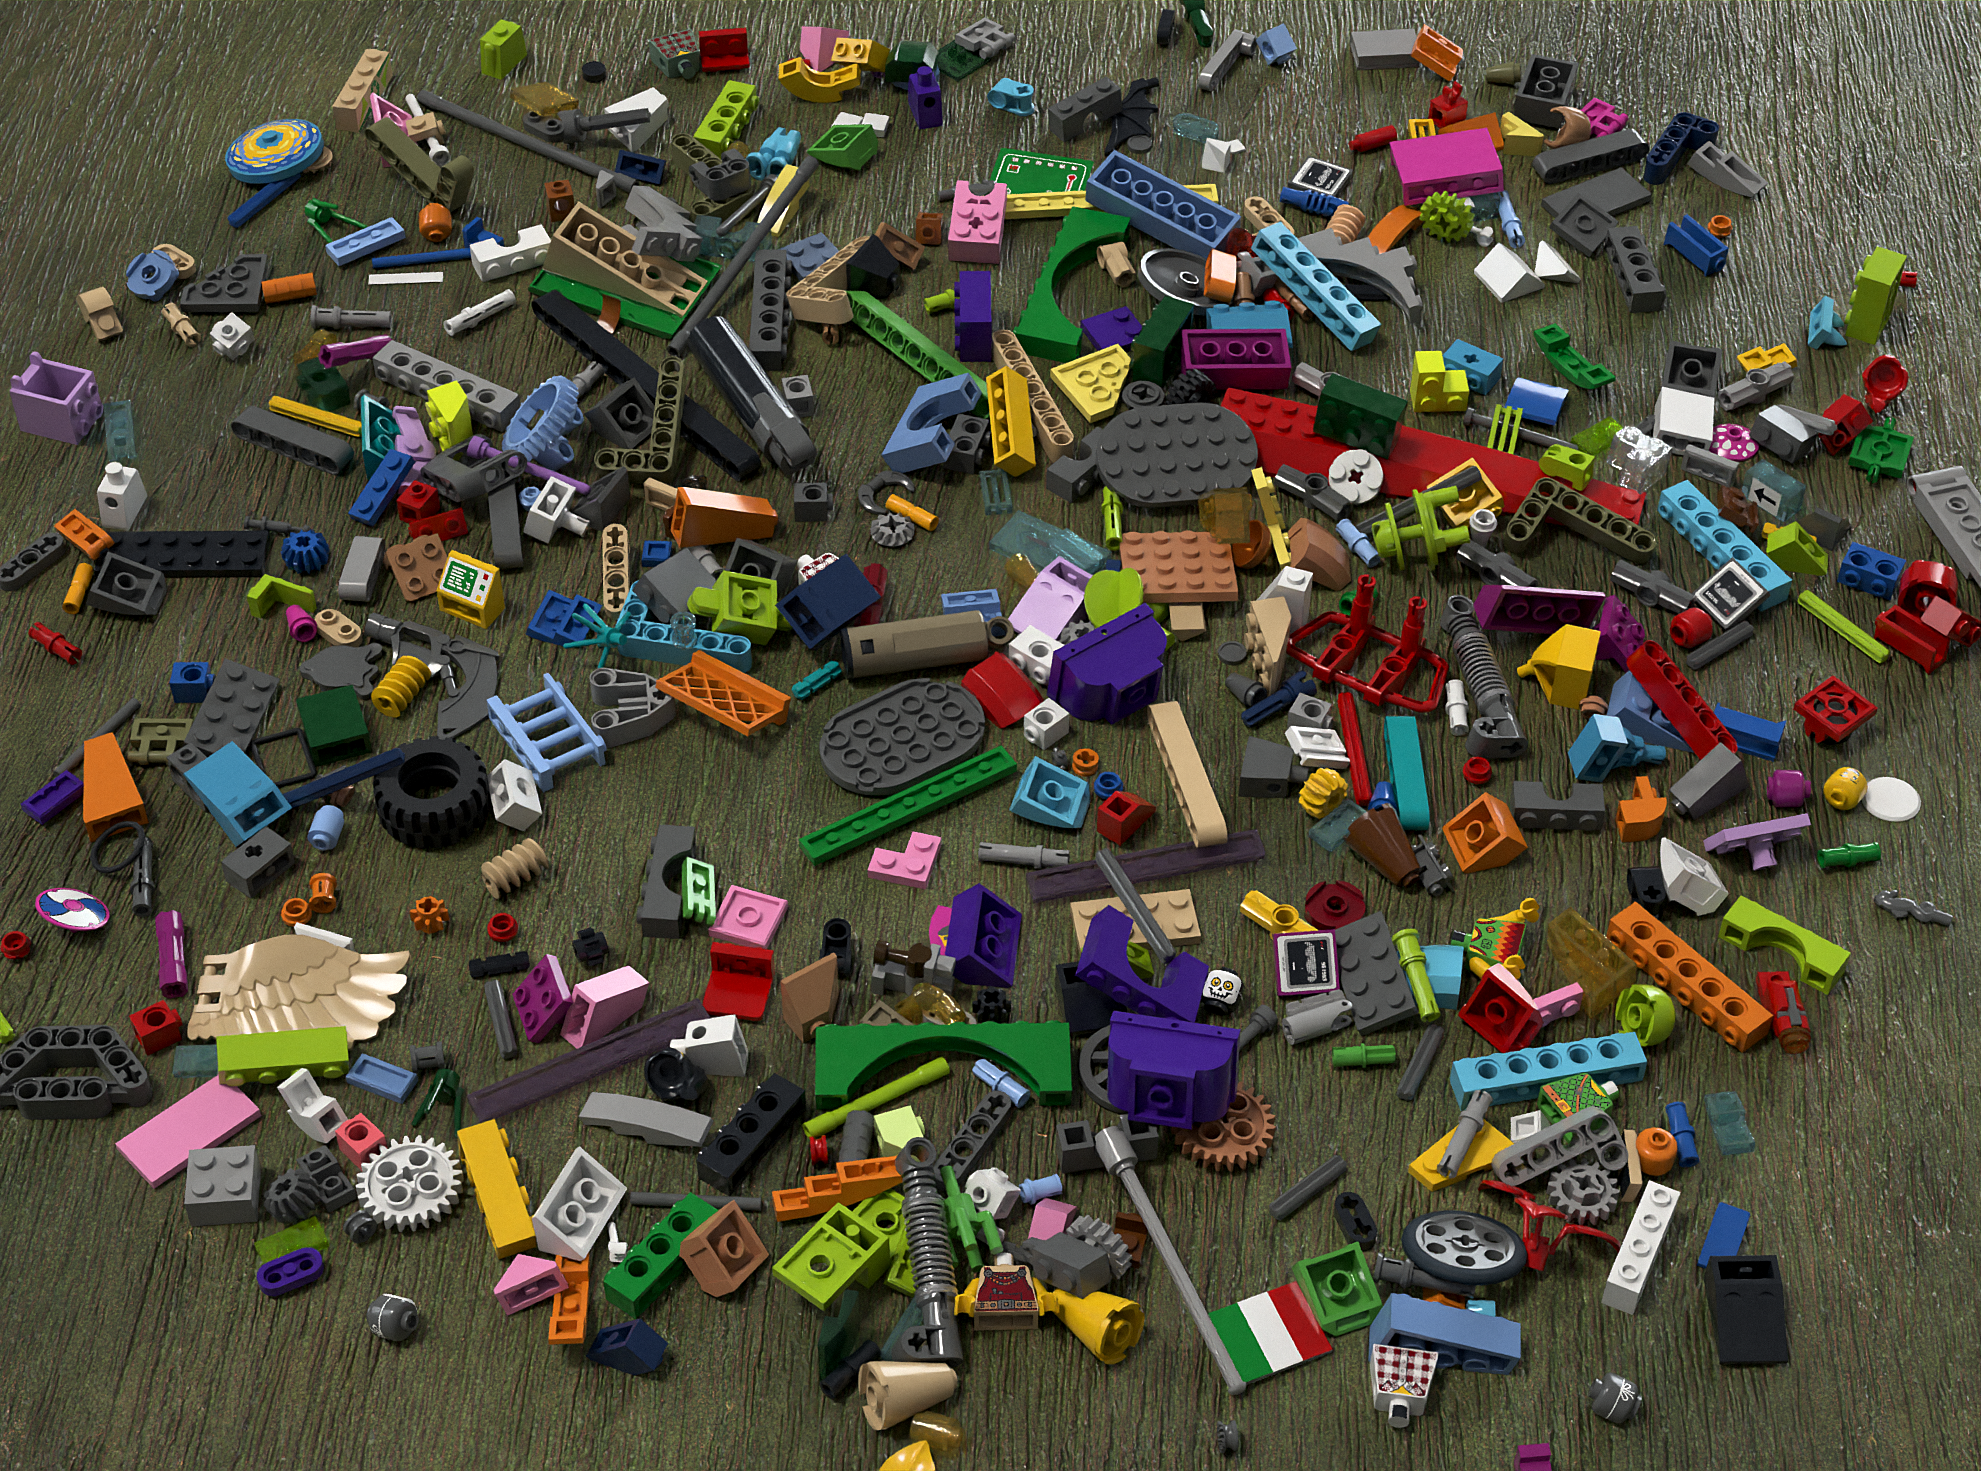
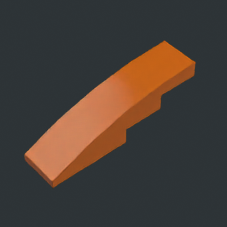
(849, 1185)

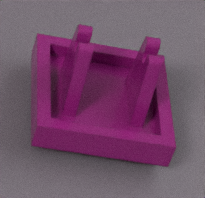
(1619, 632)
(543, 998)

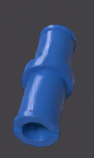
(1683, 1134)

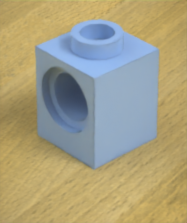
(1276, 45)

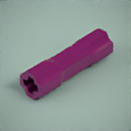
(343, 353)
(171, 954)

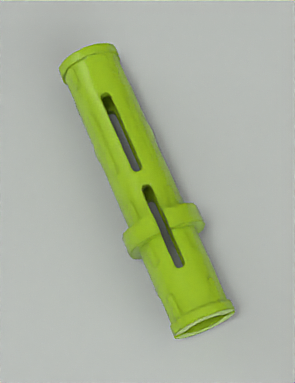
(1113, 535)

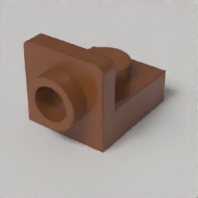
(929, 228)

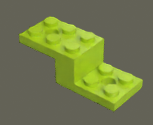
(850, 1247)

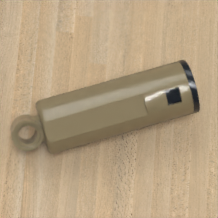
(920, 643)

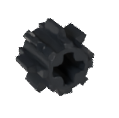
(991, 1005)

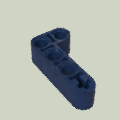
(1682, 133)

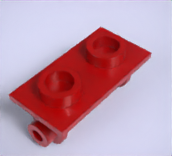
(446, 524)

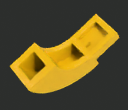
(816, 85)

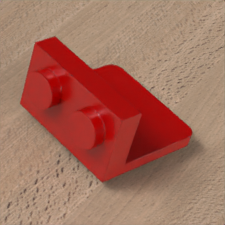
(739, 981)

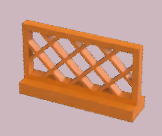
(726, 682)

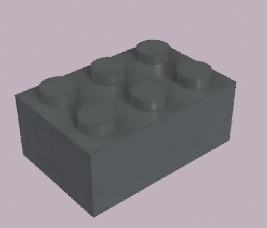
(1545, 86)

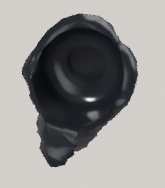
(674, 1076)

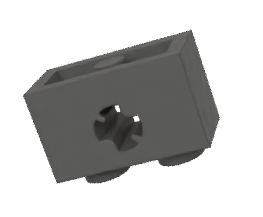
(258, 862)

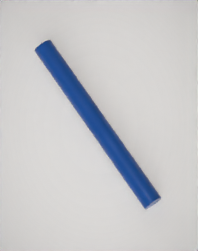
(421, 258)

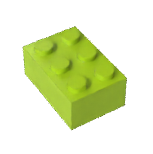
(1874, 295)

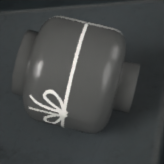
(392, 1317)
(1614, 1398)

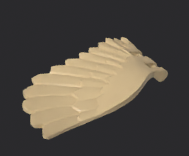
(297, 986)

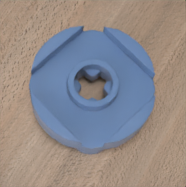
(159, 283)

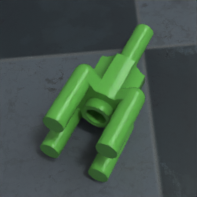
(965, 1223)

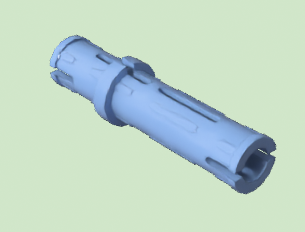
(1510, 223)

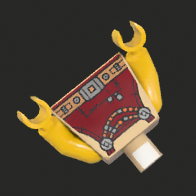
(1005, 1297)

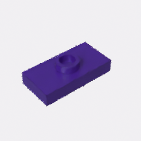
(53, 797)

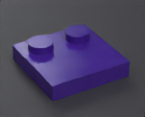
(1112, 328)

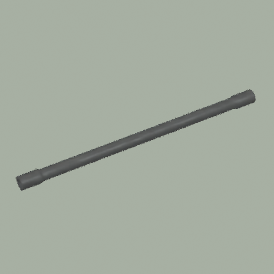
(438, 103)
(801, 176)

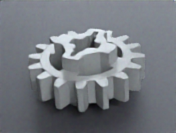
(1583, 1191)
(1101, 1236)

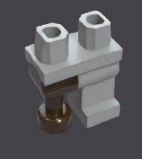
(904, 969)

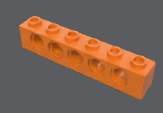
(1689, 977)

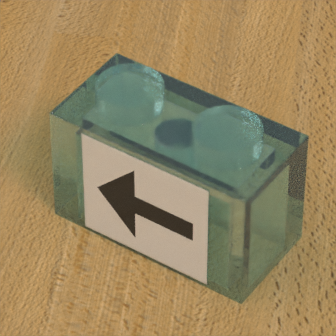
(1773, 490)

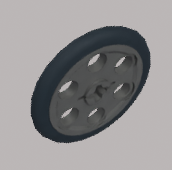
(1464, 1247)

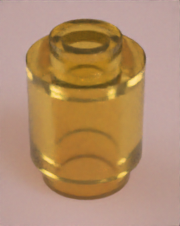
(939, 1431)

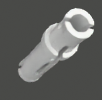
(471, 316)

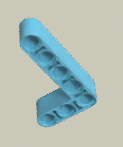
(654, 640)

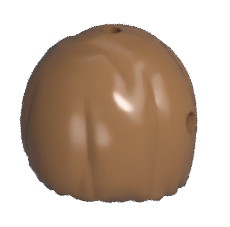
(1574, 130)

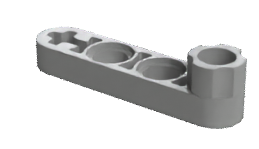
(1220, 63)

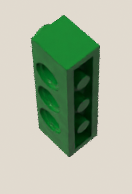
(637, 1293)

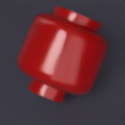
(1691, 628)

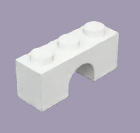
(498, 261)

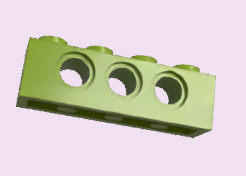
(727, 117)

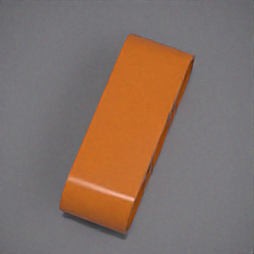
(1220, 276)

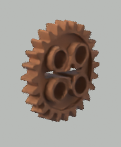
(1244, 1118)

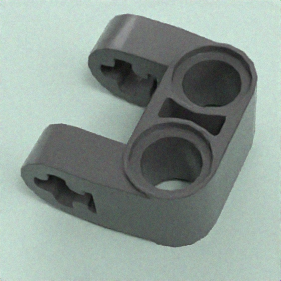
(724, 179)

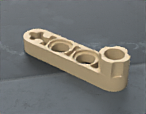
(611, 535)

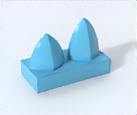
(1822, 325)

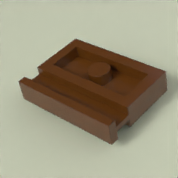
(1735, 508)

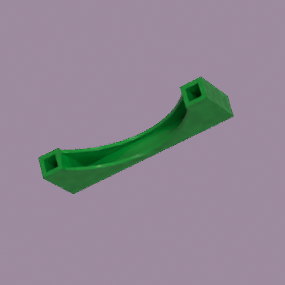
(1042, 326)
(1029, 1050)

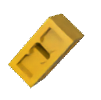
(866, 53)

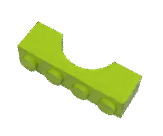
(1753, 925)

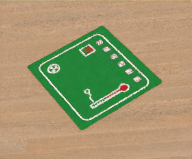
(1039, 172)

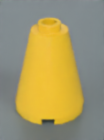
(1102, 1322)

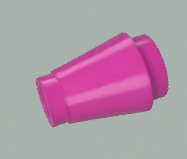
(301, 625)

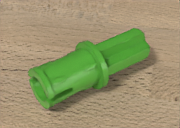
(1363, 1055)

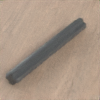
(1407, 507)
(1135, 906)

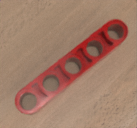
(1678, 699)

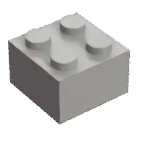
(222, 1185)

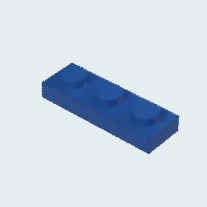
(381, 487)

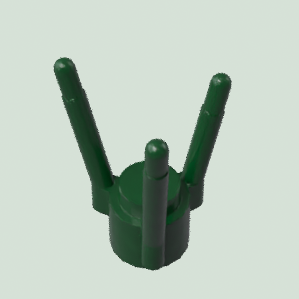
(443, 1090)

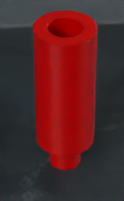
(1373, 139)

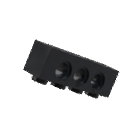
(768, 1117)

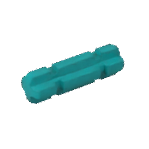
(816, 680)

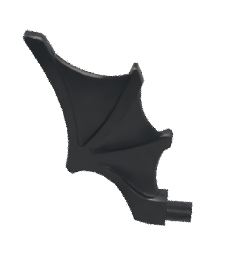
(1135, 114)

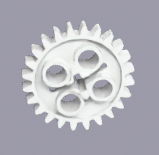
(410, 1183)

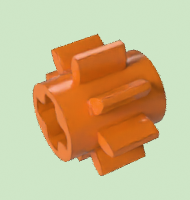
(429, 915)

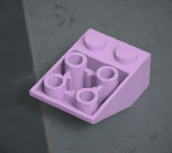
(1053, 600)

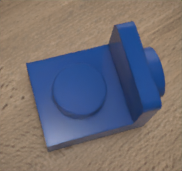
(475, 233)

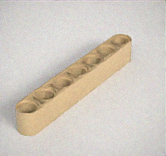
(1050, 425)
(1187, 774)

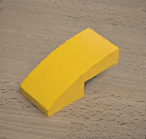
(1763, 359)

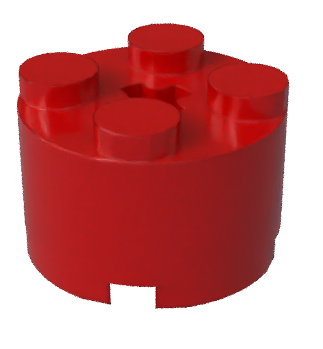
(1924, 582)

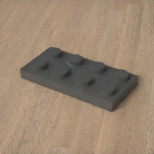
(232, 708)
(1372, 974)

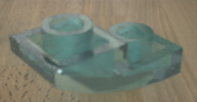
(1728, 1123)

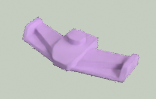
(412, 442)

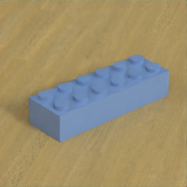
(1160, 206)

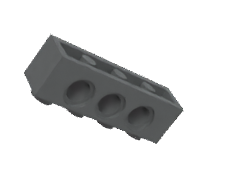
(1634, 269)

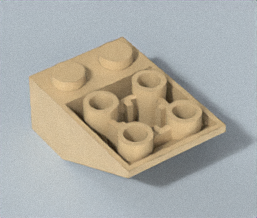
(1268, 639)

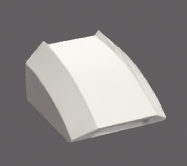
(1690, 879)

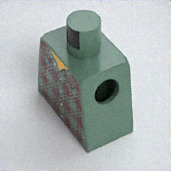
(676, 54)

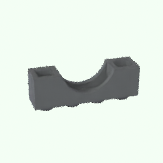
(663, 909)

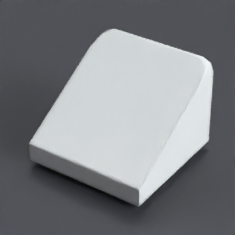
(1527, 1125)

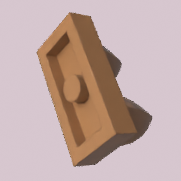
(900, 245)

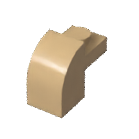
(99, 311)

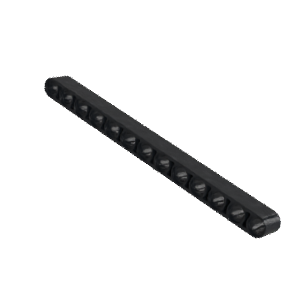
(622, 365)

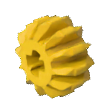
(1323, 792)

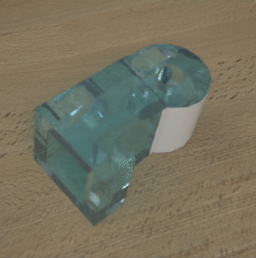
(1483, 206)

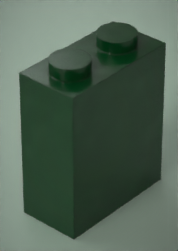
(334, 725)

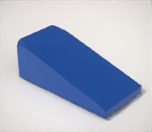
(1724, 1233)

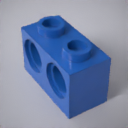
(1871, 570)

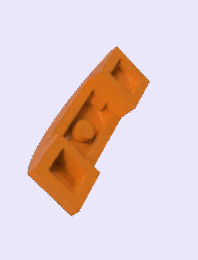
(1394, 226)
(571, 1305)

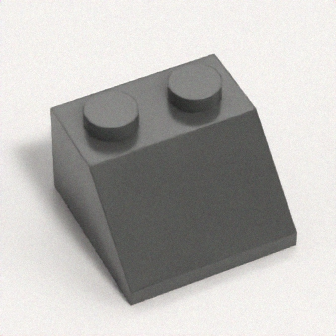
(623, 415)
(760, 561)

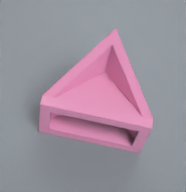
(818, 45)

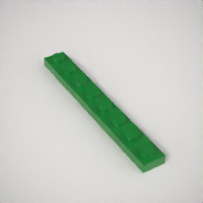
(907, 805)

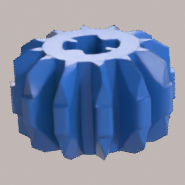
(305, 551)

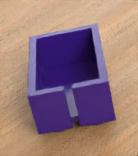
(973, 316)

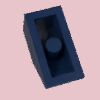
(628, 1347)

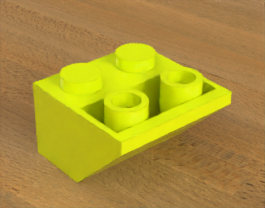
(449, 415)

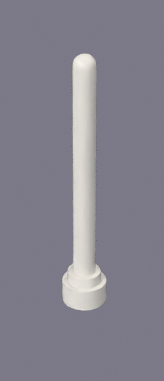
(438, 153)

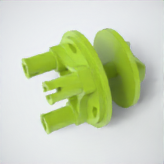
(1388, 537)

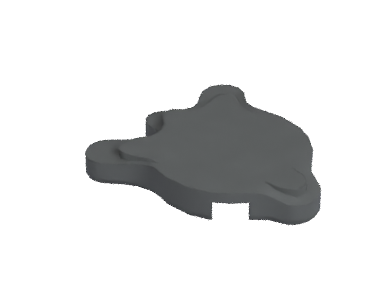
(344, 666)

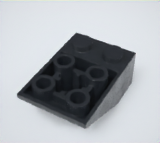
(1747, 1309)

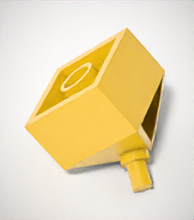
(1564, 665)

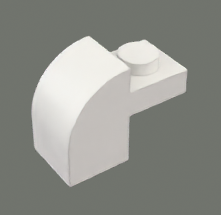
(311, 1109)

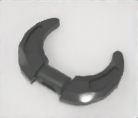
(866, 492)

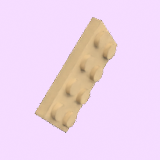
(1171, 910)

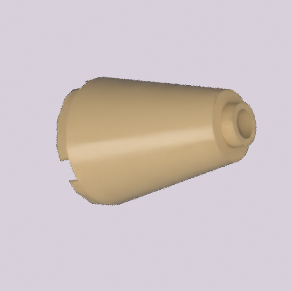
(902, 1389)

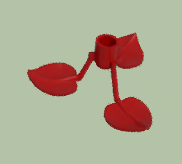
(1535, 1244)

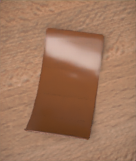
(610, 313)

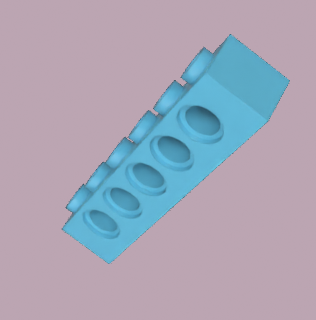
(1316, 286)
(1720, 539)
(1521, 1073)

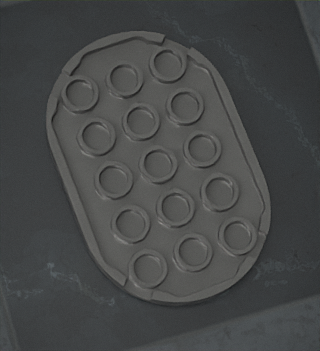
(1175, 453)
(901, 736)

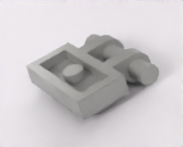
(982, 36)

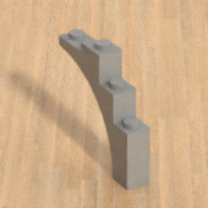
(668, 226)
(1359, 260)

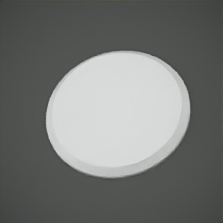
(1891, 799)

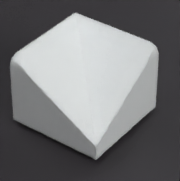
(1216, 155)

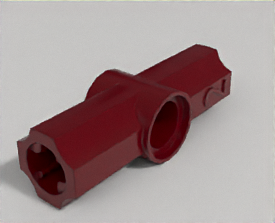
(877, 576)

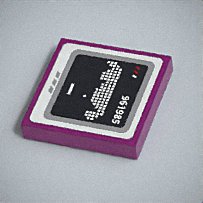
(1305, 962)

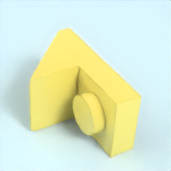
(1520, 137)

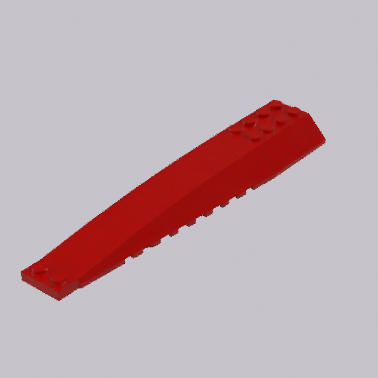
(1287, 437)

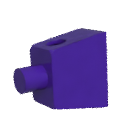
(921, 89)

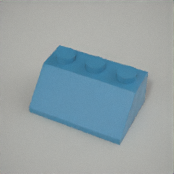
(1250, 316)

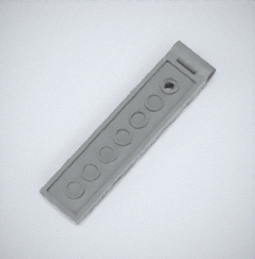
(1954, 514)

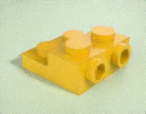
(1472, 498)

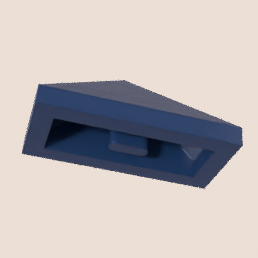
(640, 166)

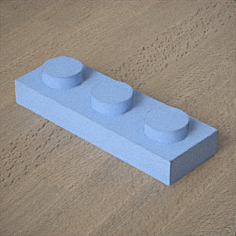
(365, 241)

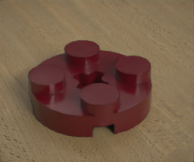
(1342, 893)

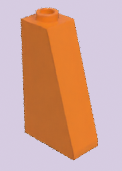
(720, 517)
(108, 788)

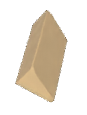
(1187, 619)

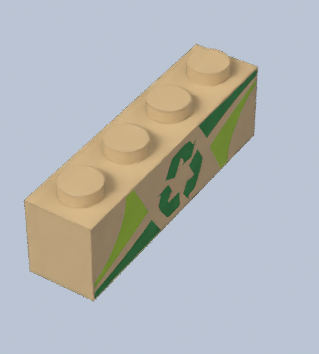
(354, 101)

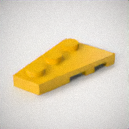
(1478, 1157)

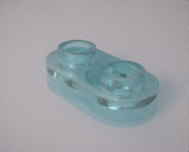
(1195, 127)

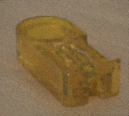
(312, 349)

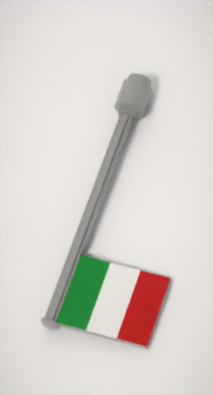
(1244, 1338)

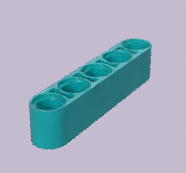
(1406, 772)

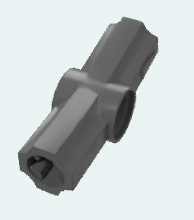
(1314, 491)

